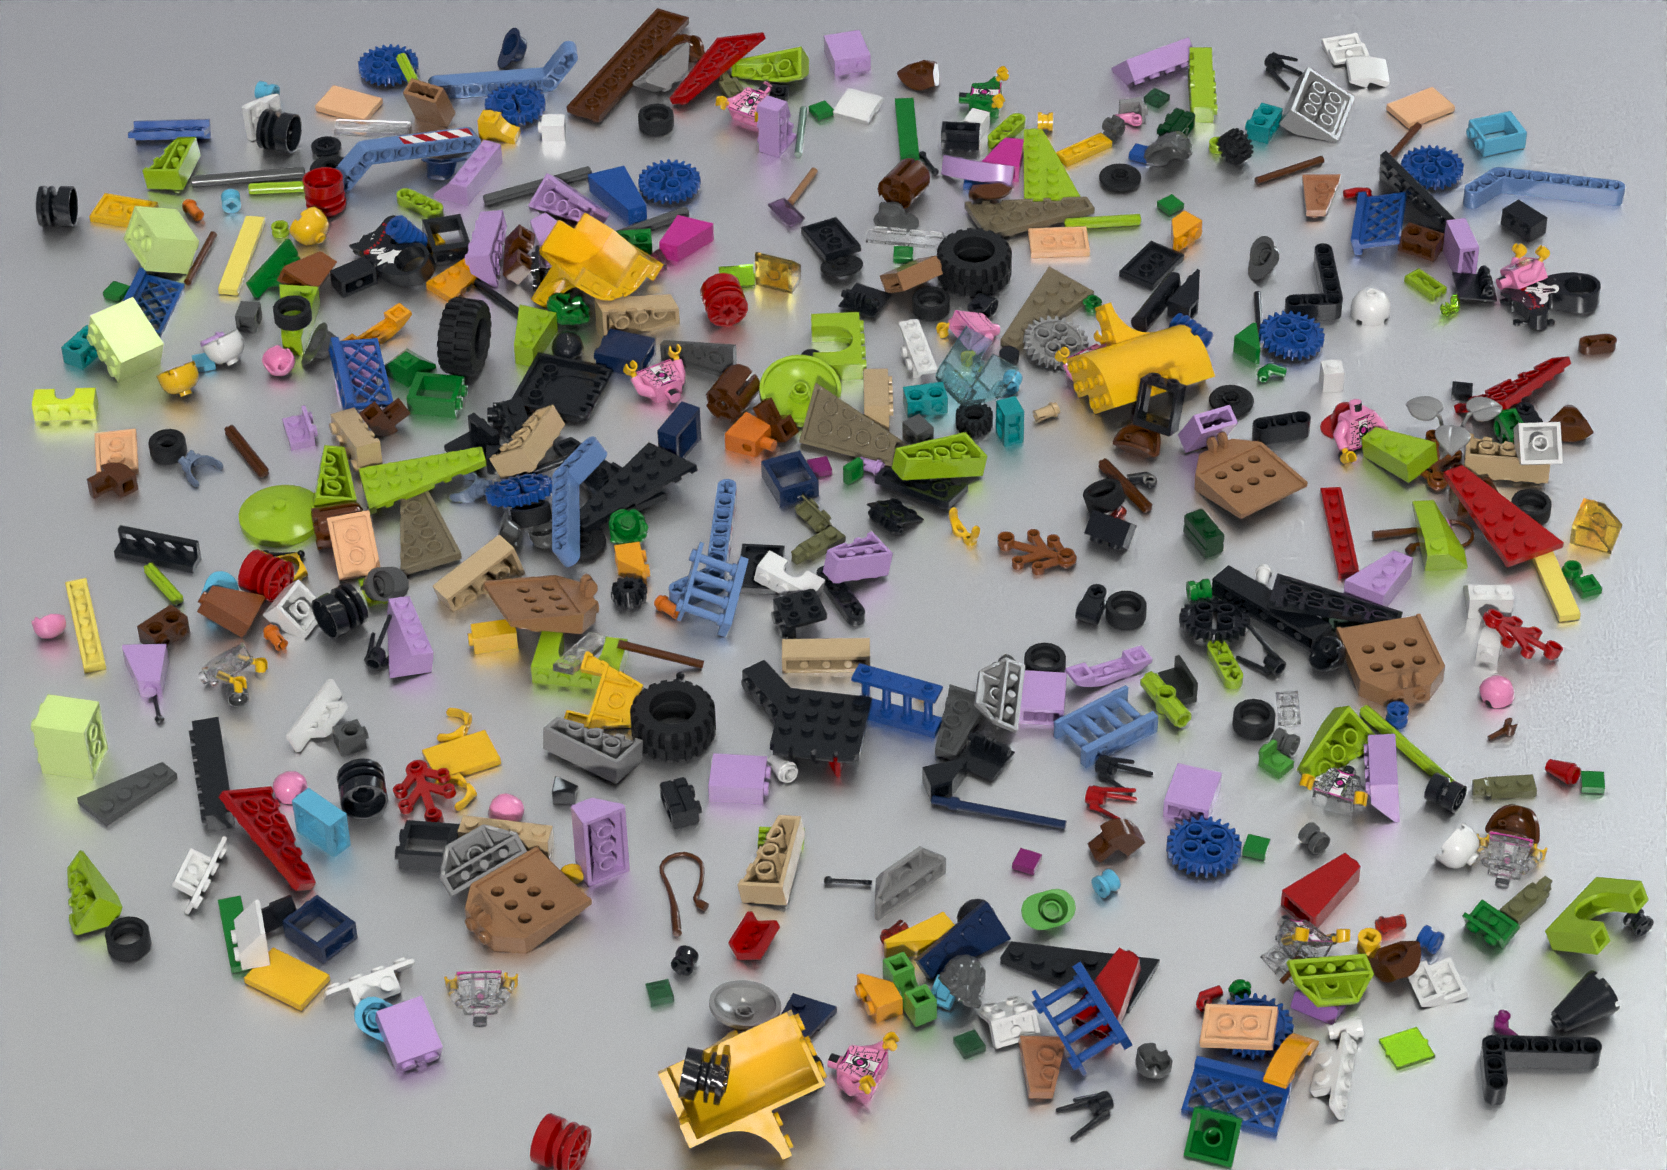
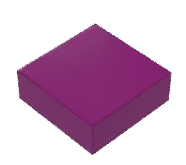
(820, 466)
(1027, 861)

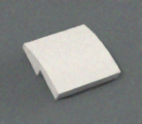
(1343, 47)
(1367, 70)
(858, 106)
(253, 110)
(1437, 983)

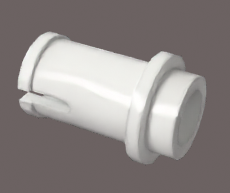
(1263, 574)

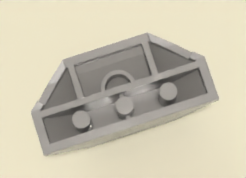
(666, 70)
(1000, 693)
(477, 855)
(907, 879)

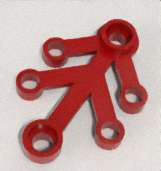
(1496, 620)
(417, 771)

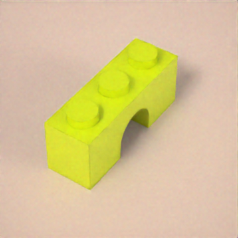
(79, 406)

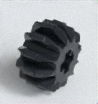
(629, 592)

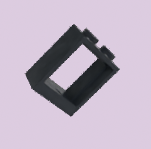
(442, 252)
(1154, 422)
(423, 830)

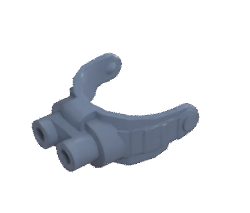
(196, 459)
(473, 492)

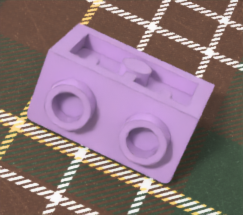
(300, 430)

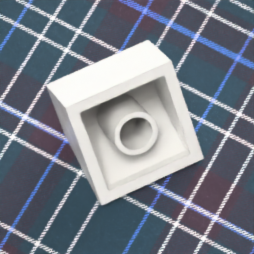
(1538, 443)
(1485, 597)
(293, 610)
(251, 938)

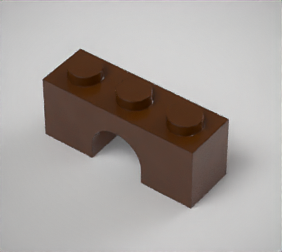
(516, 261)

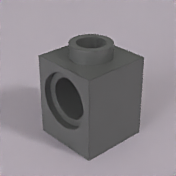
(248, 316)
(917, 430)
(350, 737)

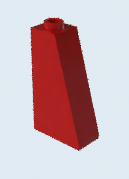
(1322, 890)
(1116, 986)

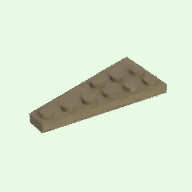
(1021, 214)
(1051, 297)
(844, 430)
(424, 536)

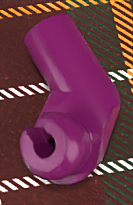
(1501, 1023)

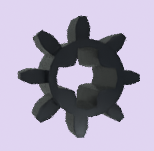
(492, 417)

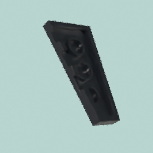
(934, 492)

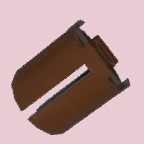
(905, 182)
(732, 392)
(320, 516)

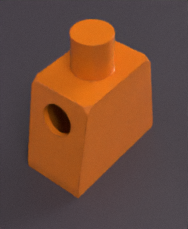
(749, 436)

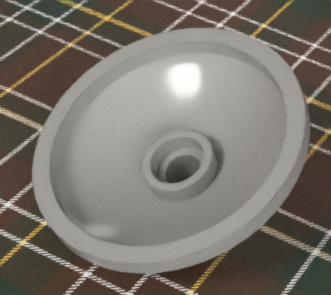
(744, 1004)

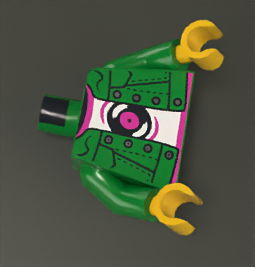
(987, 95)

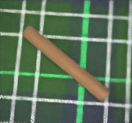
(802, 186)

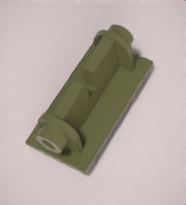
(809, 509)

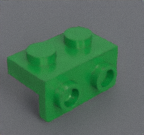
(1491, 923)

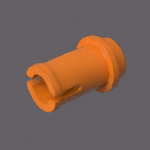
(190, 206)
(663, 604)
(272, 633)

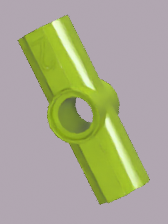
(1165, 699)

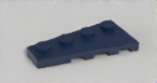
(970, 936)
(811, 1011)

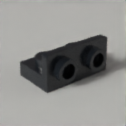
(512, 415)

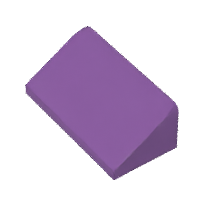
(1325, 1014)

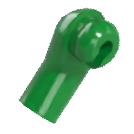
(1269, 370)

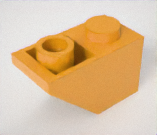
(1184, 230)
(631, 561)
(879, 997)

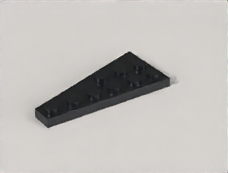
(1399, 180)
(1056, 963)

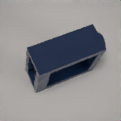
(681, 430)
(786, 465)
(331, 944)

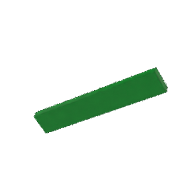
(906, 128)

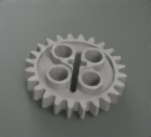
(1050, 335)

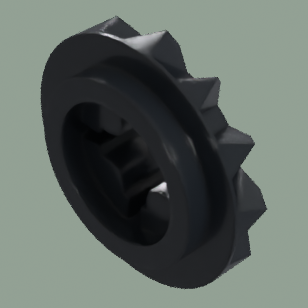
(319, 146)

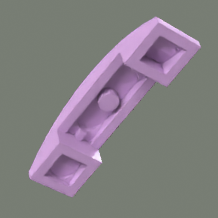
(977, 170)
(1106, 673)

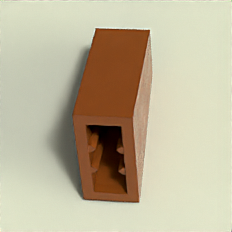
(308, 271)
(230, 608)

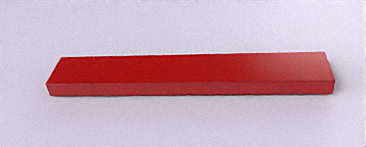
(1339, 532)

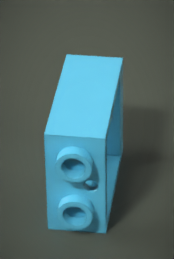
(1504, 121)
(321, 822)

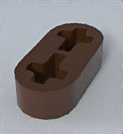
(1597, 344)

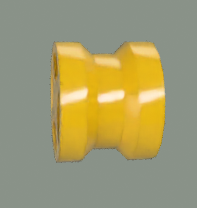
(1045, 121)
(1368, 941)

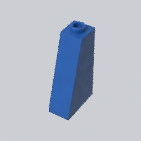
(618, 193)

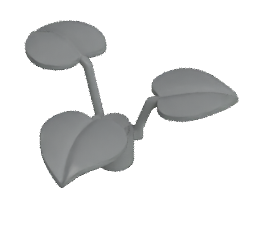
(1452, 437)

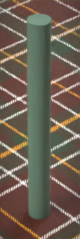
(800, 131)

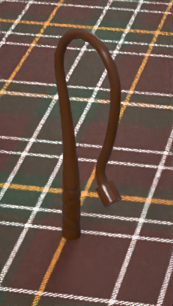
(1412, 546)
(674, 910)

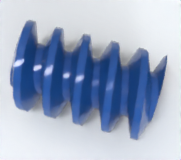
(404, 231)
(1197, 329)

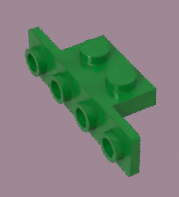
(269, 272)

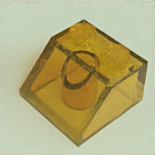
(777, 273)
(1595, 527)

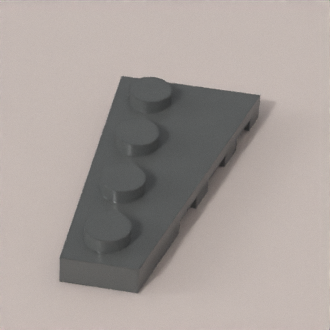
(702, 356)
(957, 722)
(122, 796)

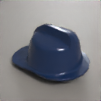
(513, 48)
(441, 168)

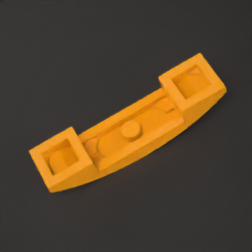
(384, 330)
(1287, 1059)

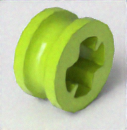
(1213, 148)
(280, 229)

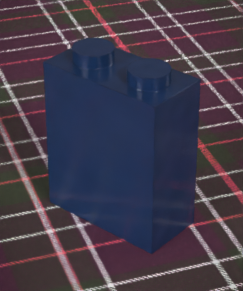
(622, 347)

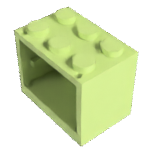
(161, 240)
(125, 340)
(70, 737)

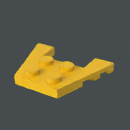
(612, 698)

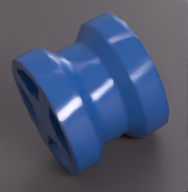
(1397, 714)
(1430, 939)

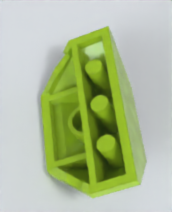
(1332, 978)

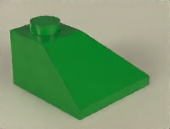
(405, 365)
(1213, 1135)

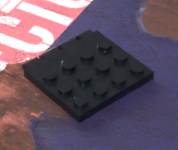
(565, 383)
(820, 725)

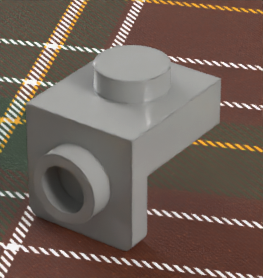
(1133, 105)

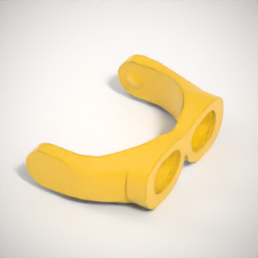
(956, 524)
(295, 559)
(462, 730)
(459, 780)

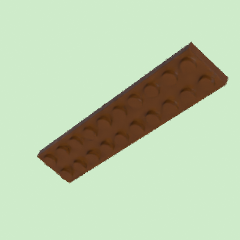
(627, 65)

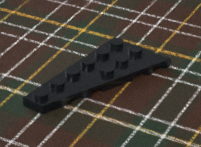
(602, 474)
(634, 483)
(1311, 599)

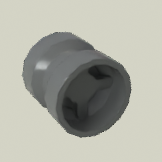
(236, 699)
(1286, 742)
(1314, 838)

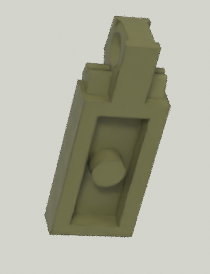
(729, 86)
(817, 545)
(1505, 787)
(1528, 900)

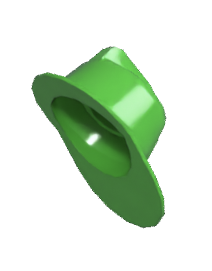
(1048, 909)

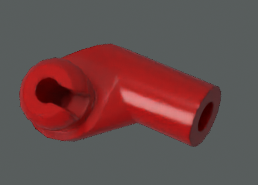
(1353, 192)
(1206, 997)

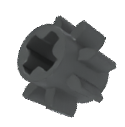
(1113, 127)

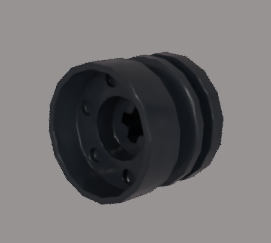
(278, 131)
(57, 206)
(339, 610)
(362, 788)
(703, 1076)

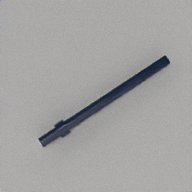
(955, 803)

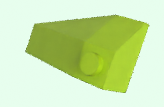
(775, 66)
(1437, 540)
(1336, 742)
(92, 897)

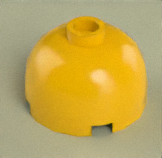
(310, 227)
(179, 379)

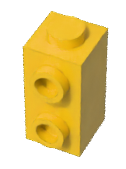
(492, 636)

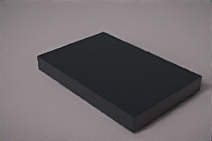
(831, 239)
(1151, 265)
(755, 554)

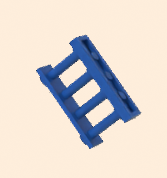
(900, 716)
(1092, 999)

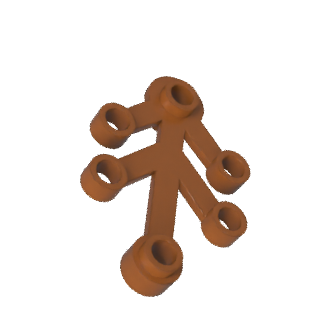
(1435, 479)
(1061, 556)

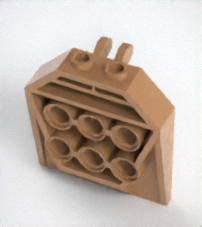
(1244, 475)
(546, 602)
(1393, 660)
(522, 903)

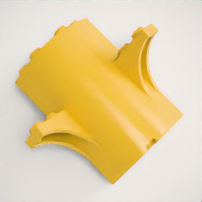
(593, 261)
(1114, 372)
(766, 1071)

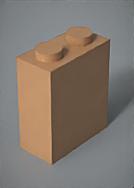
(429, 103)
(911, 274)

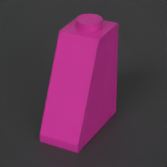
(1010, 153)
(685, 237)

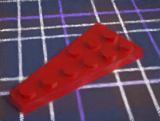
(715, 61)
(1511, 392)
(1505, 526)
(269, 828)

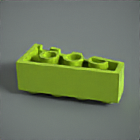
(1202, 84)
(298, 340)
(940, 458)
(334, 478)

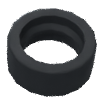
(656, 111)
(931, 313)
(294, 322)
(1104, 495)
(1536, 498)
(532, 514)
(1126, 621)
(1046, 651)
(1253, 731)
(124, 926)

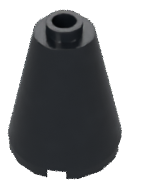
(1585, 1003)

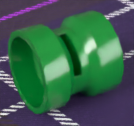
(1198, 590)

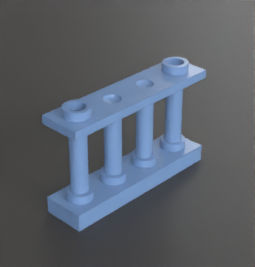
(733, 587)
(1112, 742)

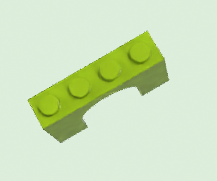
(844, 329)
(551, 648)
(1574, 928)

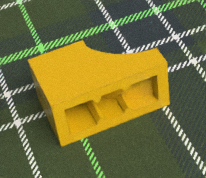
(495, 128)

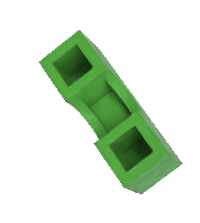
(917, 1000)

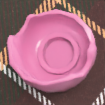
(278, 361)
(49, 626)
(1497, 691)
(288, 786)
(506, 808)

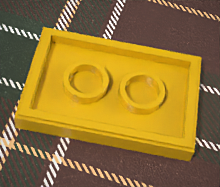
(117, 209)
(463, 755)
(288, 979)

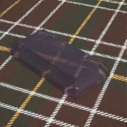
(786, 212)

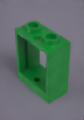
(436, 406)

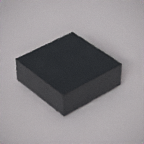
(1461, 391)

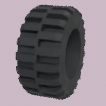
(974, 262)
(464, 336)
(669, 701)

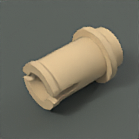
(1048, 411)

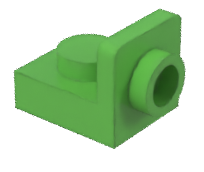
(1273, 760)

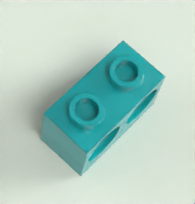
(1263, 123)
(78, 351)
(925, 399)
(1009, 421)

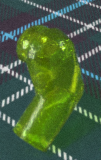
(1451, 308)

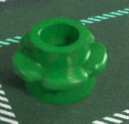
(1091, 303)
(1572, 569)
(1240, 987)

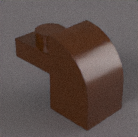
(384, 421)
(782, 426)
(113, 477)
(1116, 835)

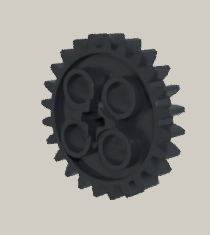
(1198, 617)

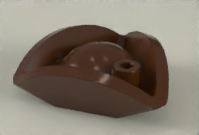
(696, 47)
(920, 75)
(989, 191)
(1573, 424)
(1138, 441)
(1515, 821)
(1396, 960)

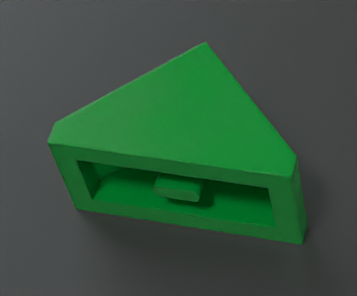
(1247, 343)

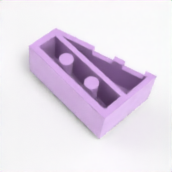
(774, 126)
(858, 560)
(1382, 579)

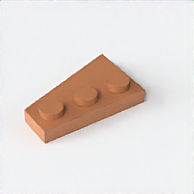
(1319, 192)
(1041, 1064)

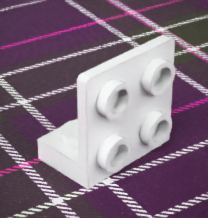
(1010, 1020)

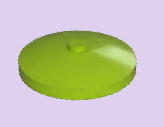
(792, 382)
(278, 516)

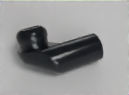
(1143, 478)

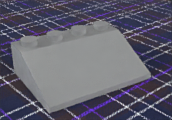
(1316, 108)

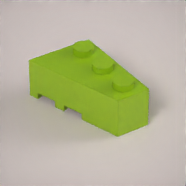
(174, 166)
(533, 333)
(1399, 452)

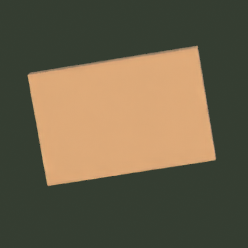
(348, 104)
(1420, 107)
(1058, 242)
(117, 447)
(353, 544)
(1239, 1027)

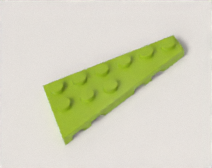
(1043, 170)
(411, 477)

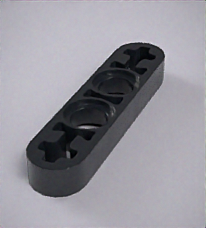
(844, 594)

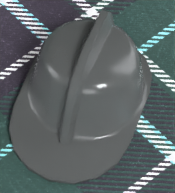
(893, 215)
(1263, 257)
(318, 345)
(510, 530)
(385, 583)

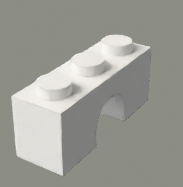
(772, 574)

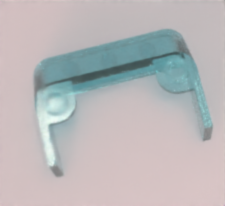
(967, 376)

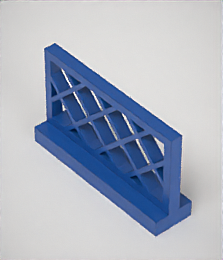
(170, 129)
(1364, 221)
(140, 288)
(343, 372)
(1240, 1077)

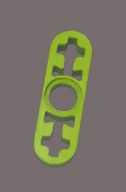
(1014, 123)
(409, 198)
(1224, 671)

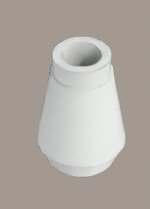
(783, 768)
(1350, 1025)

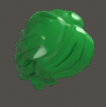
(568, 312)
(627, 526)

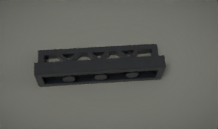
(159, 553)

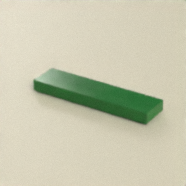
(229, 910)

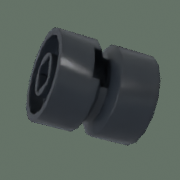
(1445, 792)

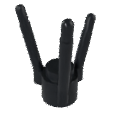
(1275, 63)
(376, 656)
(1272, 661)
(1108, 766)
(1098, 1103)

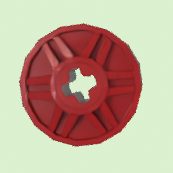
(325, 190)
(724, 299)
(265, 574)
(560, 1143)

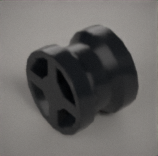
(1638, 922)
(684, 960)

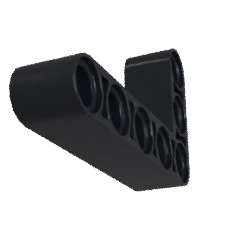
(1329, 301)
(1537, 1052)

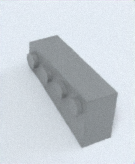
(592, 748)

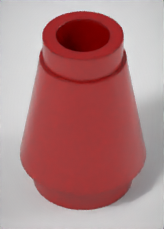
(1564, 771)

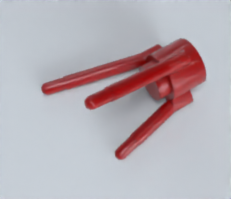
(1098, 795)

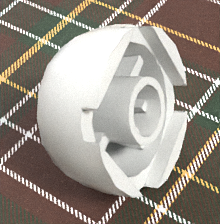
(1370, 307)
(225, 348)
(1459, 848)

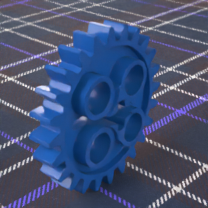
(382, 67)
(526, 100)
(1433, 166)
(669, 181)
(1291, 335)
(519, 490)
(1203, 846)
(1283, 1028)

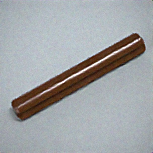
(246, 451)
(1128, 488)

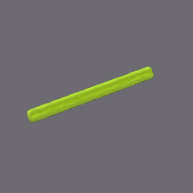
(1402, 742)

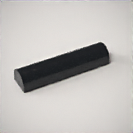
(1156, 303)

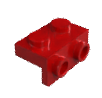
(752, 937)

